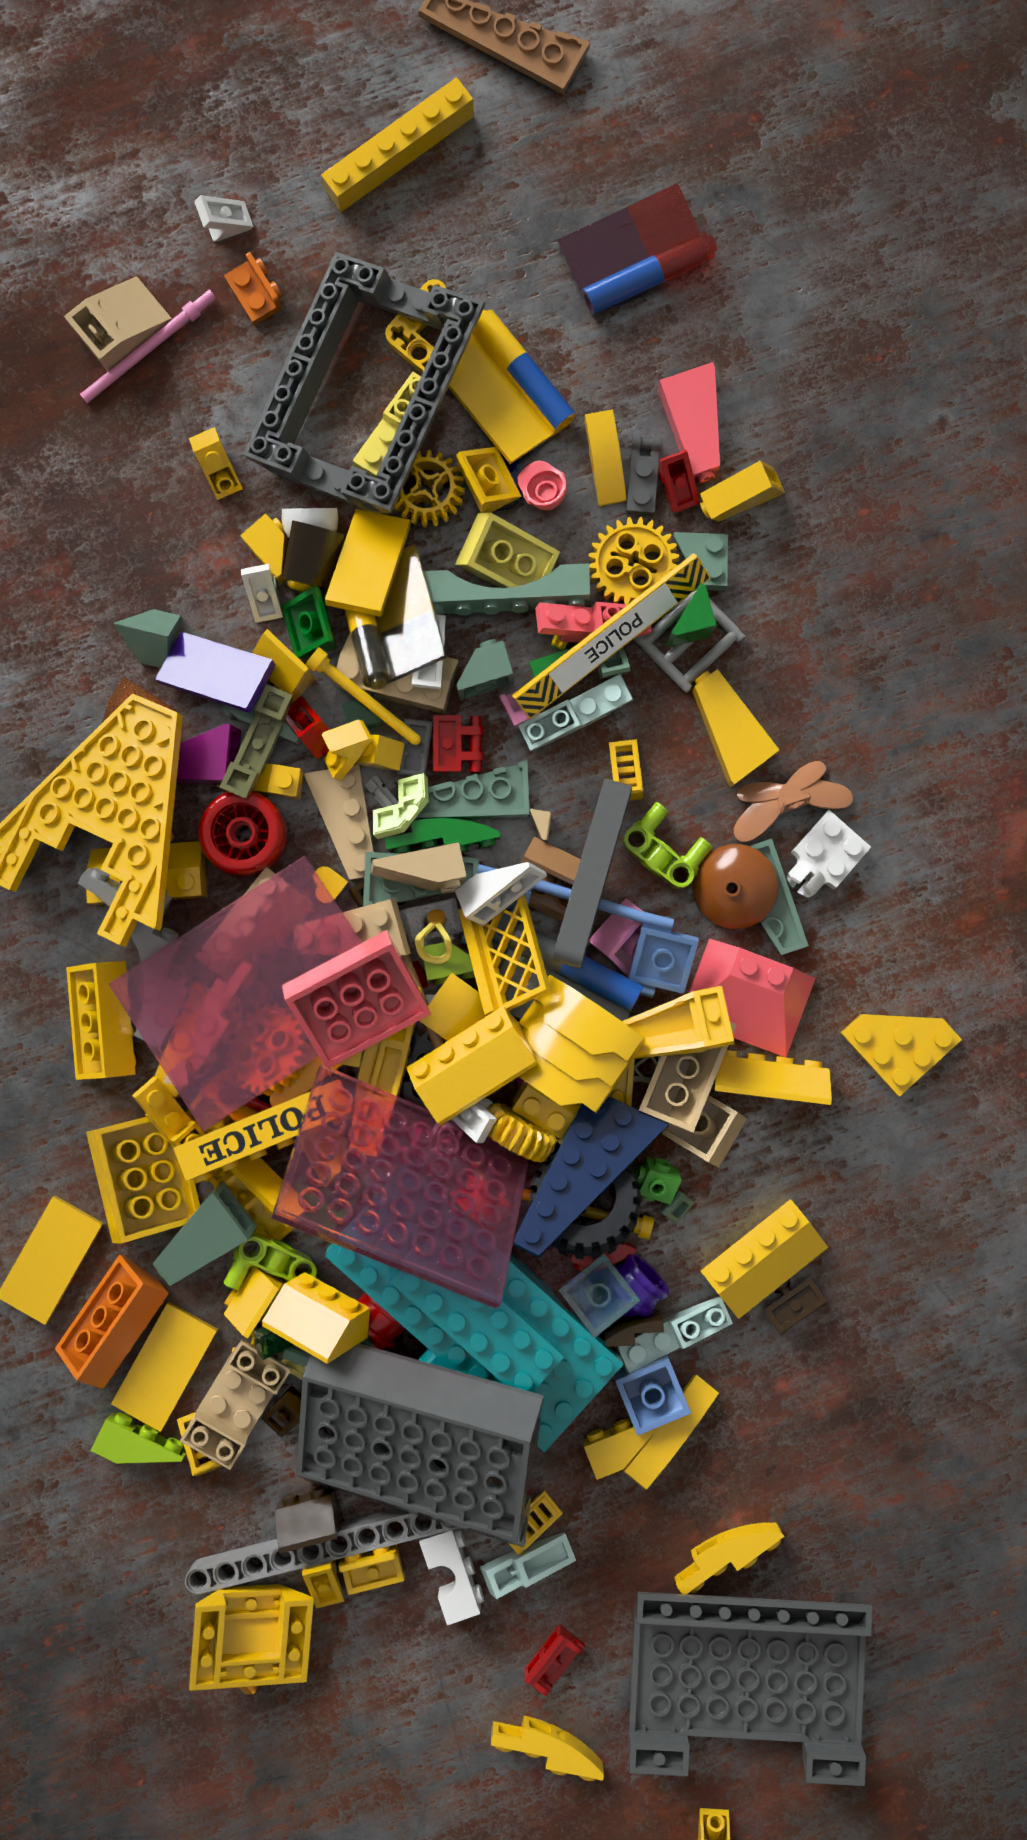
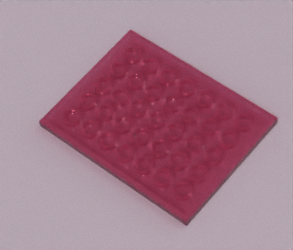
(217, 995)
(403, 1187)

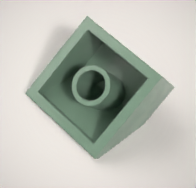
(486, 670)

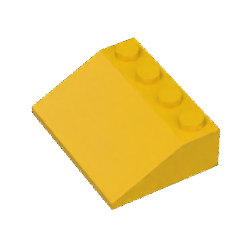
(140, 1180)

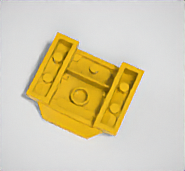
(576, 1047)

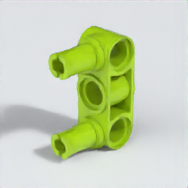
(658, 856)
(271, 1256)

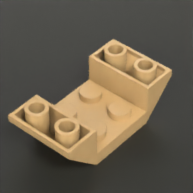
(234, 1404)

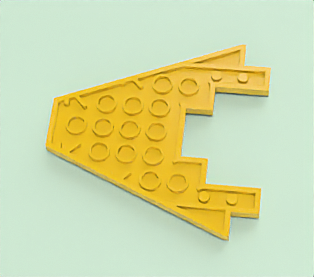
(118, 789)

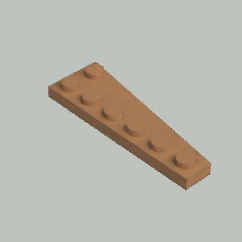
(524, 46)

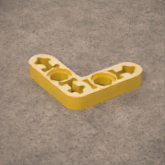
(411, 330)

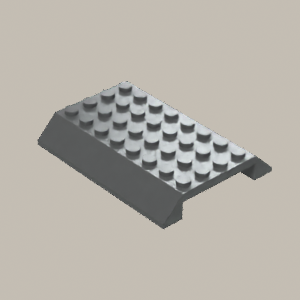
(748, 1675)

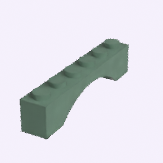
(564, 586)

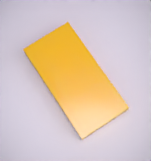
(368, 562)
(50, 1260)
(164, 1366)

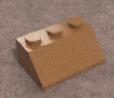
(560, 870)

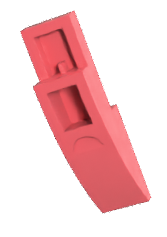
(576, 622)

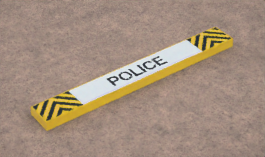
(611, 636)

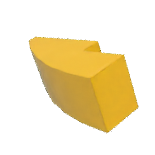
(605, 457)

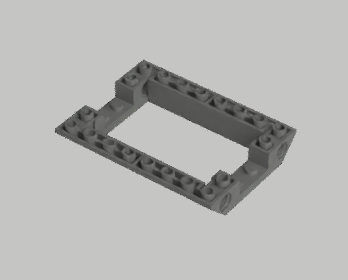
(343, 286)

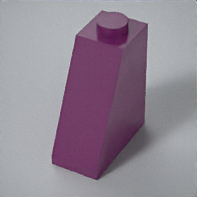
(208, 756)

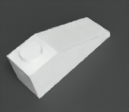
(495, 890)

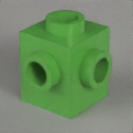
(658, 1180)

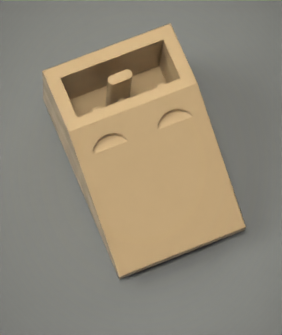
(117, 321)

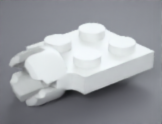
(826, 855)

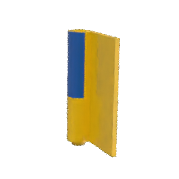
(507, 390)

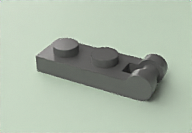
(643, 475)

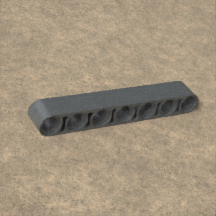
(592, 874)

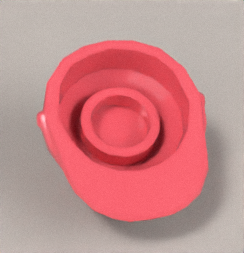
(542, 485)

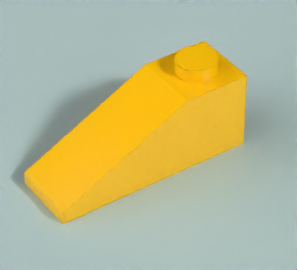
(280, 782)

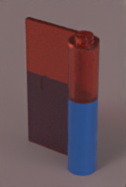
(635, 249)

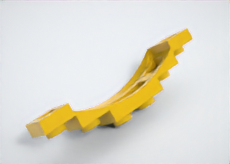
(387, 1061)

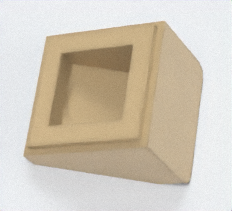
(542, 822)

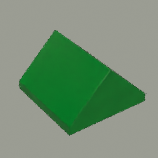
(696, 621)
(309, 623)

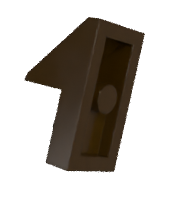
(284, 1412)

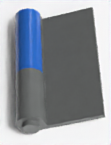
(595, 981)

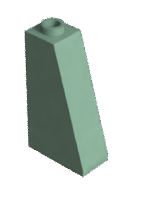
(208, 1234)

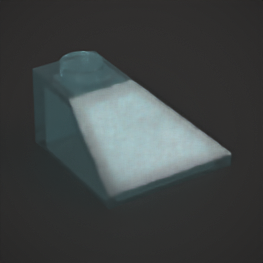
(599, 1295)

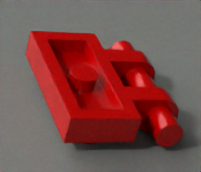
(448, 744)

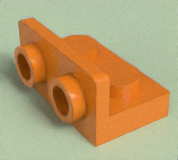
(253, 289)

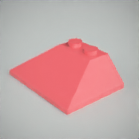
(758, 992)

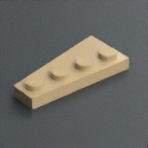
(345, 816)

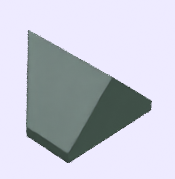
(150, 635)

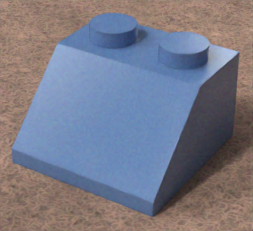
(652, 1395)

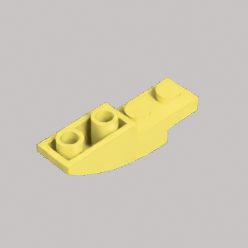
(375, 448)

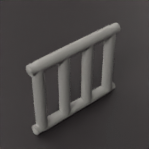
(665, 661)

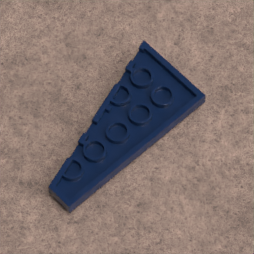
(586, 1165)

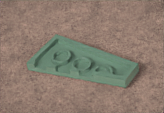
(483, 796)
(381, 889)
(783, 921)

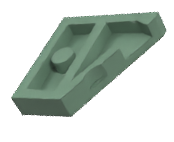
(712, 552)

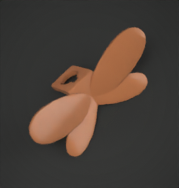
(773, 799)

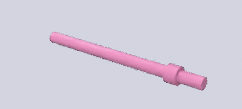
(191, 311)

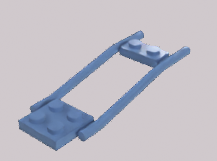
(660, 957)

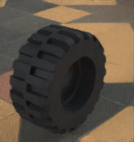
(610, 1232)

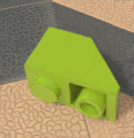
(458, 964)

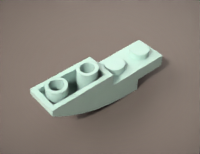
(576, 713)
(679, 1332)

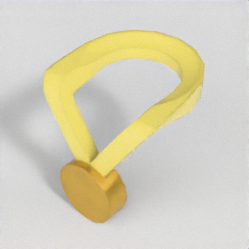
(435, 918)

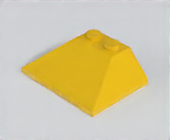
(251, 1637)

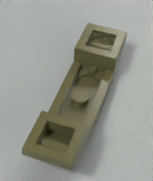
(258, 742)

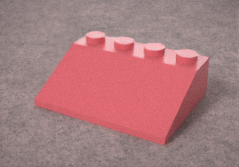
(355, 999)

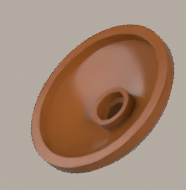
(755, 881)

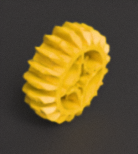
(436, 482)
(520, 1134)

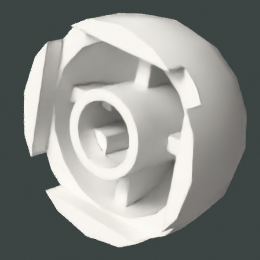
(320, 517)

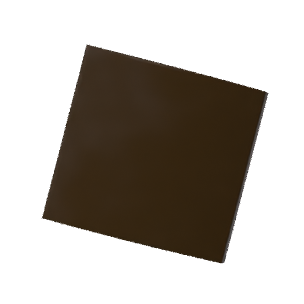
(312, 554)
(624, 1330)

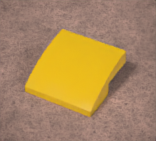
(454, 1008)

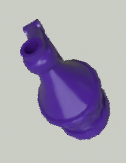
(645, 1283)

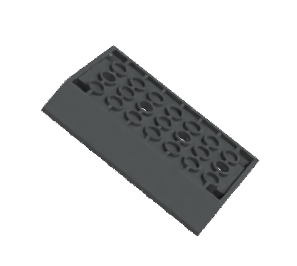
(421, 1417)

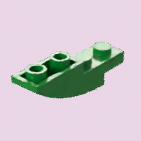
(430, 831)

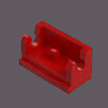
(552, 1659)

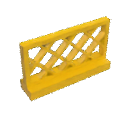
(486, 959)

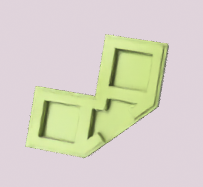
(396, 818)

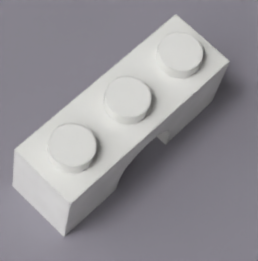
(460, 1597)

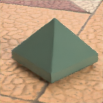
(678, 1207)

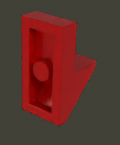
(679, 481)

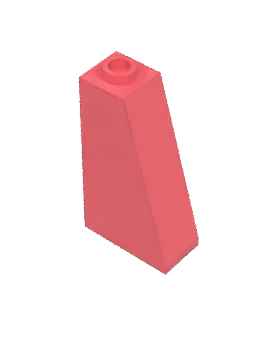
(693, 417)

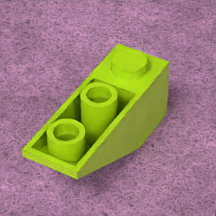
(129, 1442)

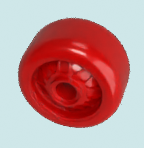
(221, 827)

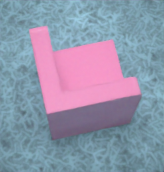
(513, 710)

